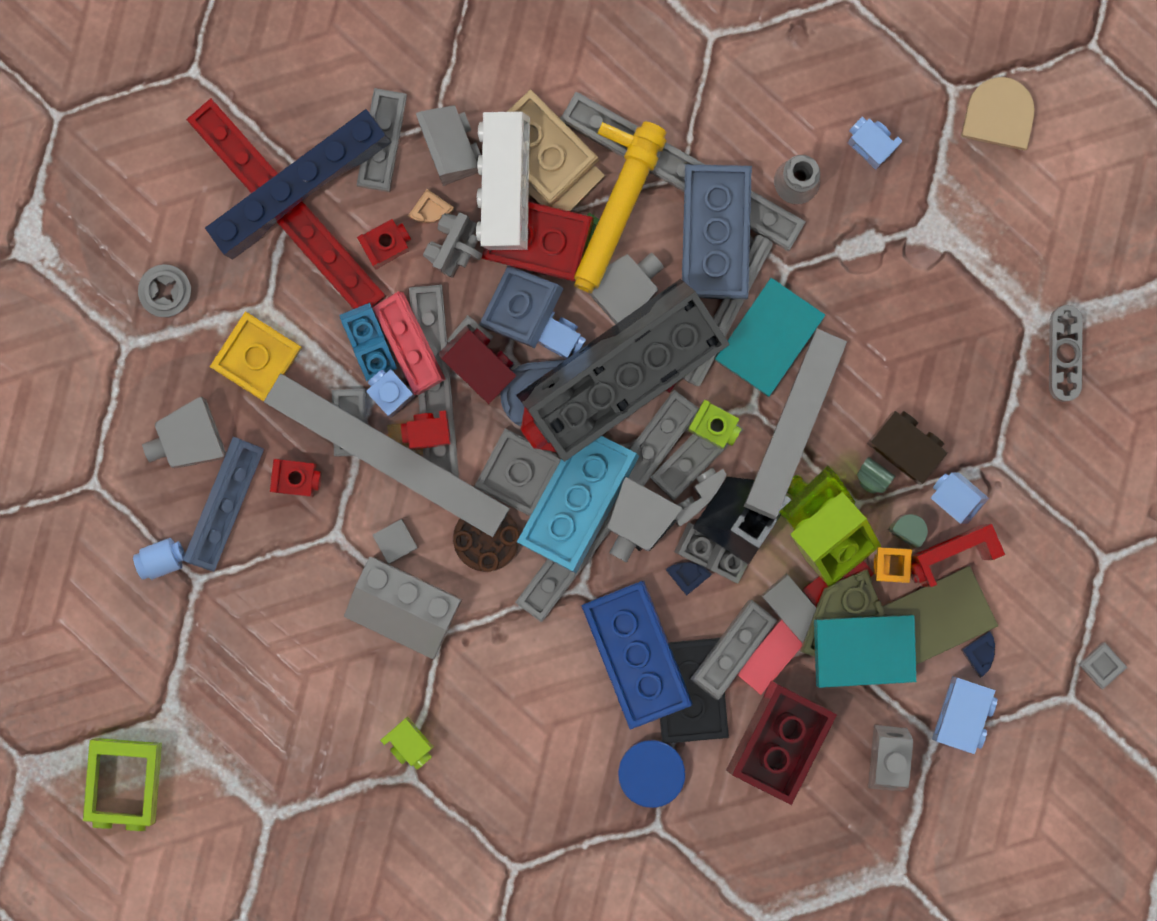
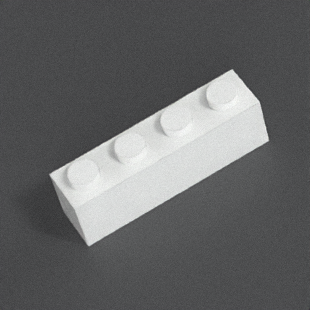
(504, 181)

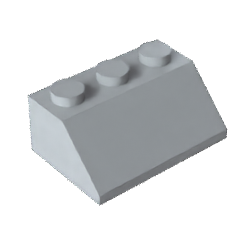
(402, 607)

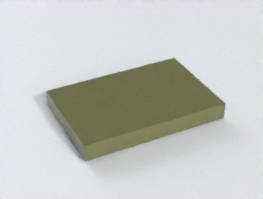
(945, 613)

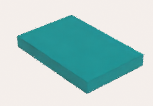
(770, 337)
(865, 650)

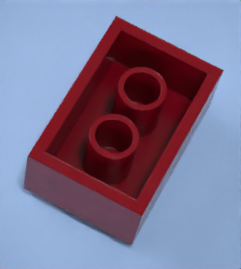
(781, 743)

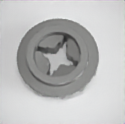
(149, 290)

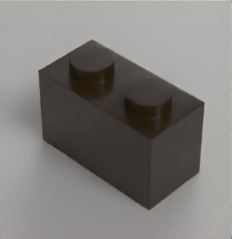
(908, 447)

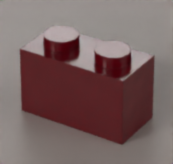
(478, 364)

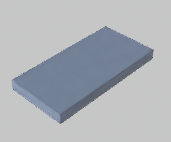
(717, 230)

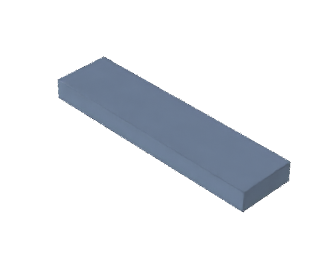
(223, 504)

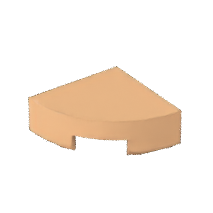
(430, 208)

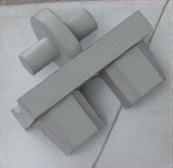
(457, 246)

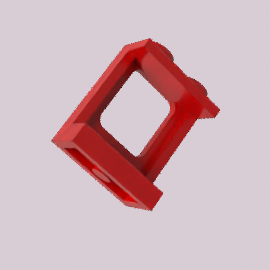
(982, 537)

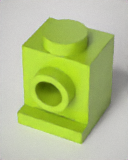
(702, 425)
(409, 744)

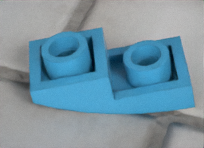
(367, 341)

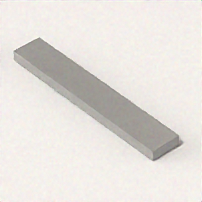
(429, 310)
(795, 424)

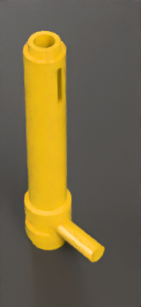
(640, 159)

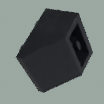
(732, 524)

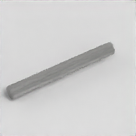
(730, 307)

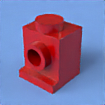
(382, 255)
(426, 431)
(281, 478)

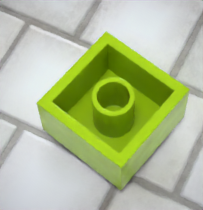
(835, 539)

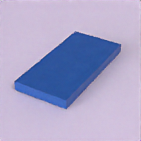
(637, 655)

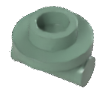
(874, 477)

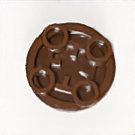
(481, 550)

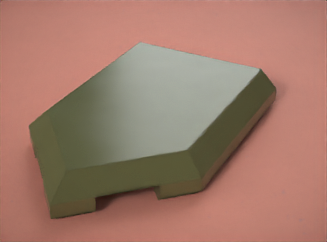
(845, 599)

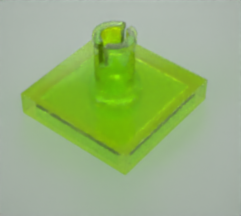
(810, 497)

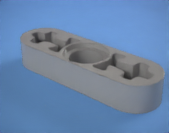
(1054, 363)

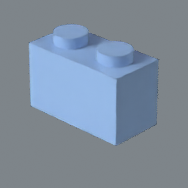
(965, 715)

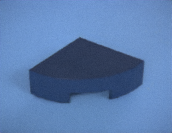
(688, 575)
(981, 653)

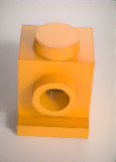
(892, 565)

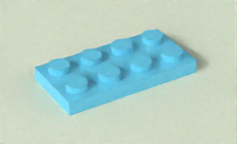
(577, 502)

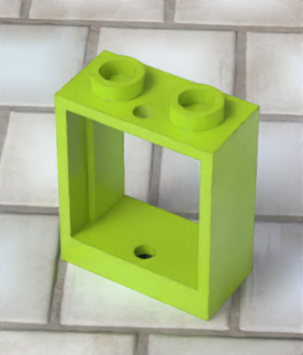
(127, 748)

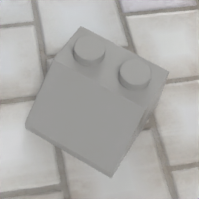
(448, 143)

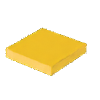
(255, 356)

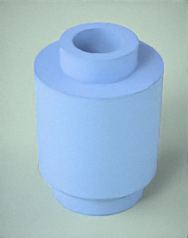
(159, 559)

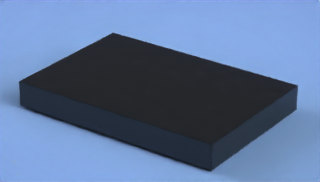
(706, 716)

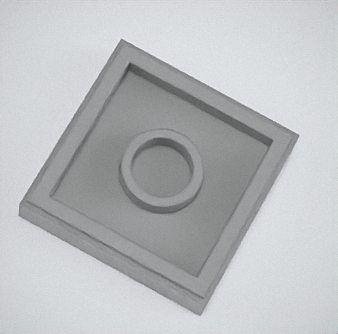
(517, 472)

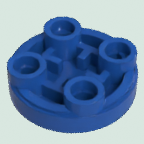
(651, 773)

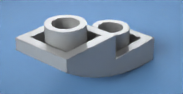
(706, 489)
(710, 555)

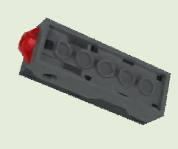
(620, 371)

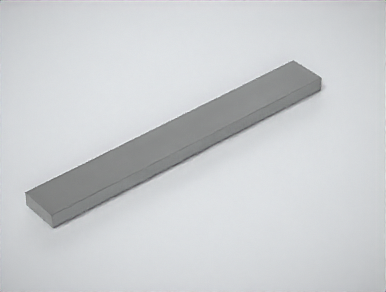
(765, 217)
(652, 448)
(387, 455)

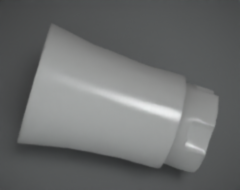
(789, 187)

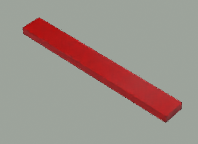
(299, 222)

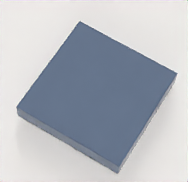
(521, 306)

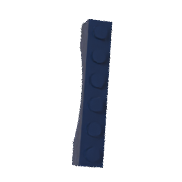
(333, 156)

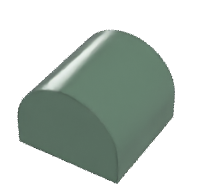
(910, 529)

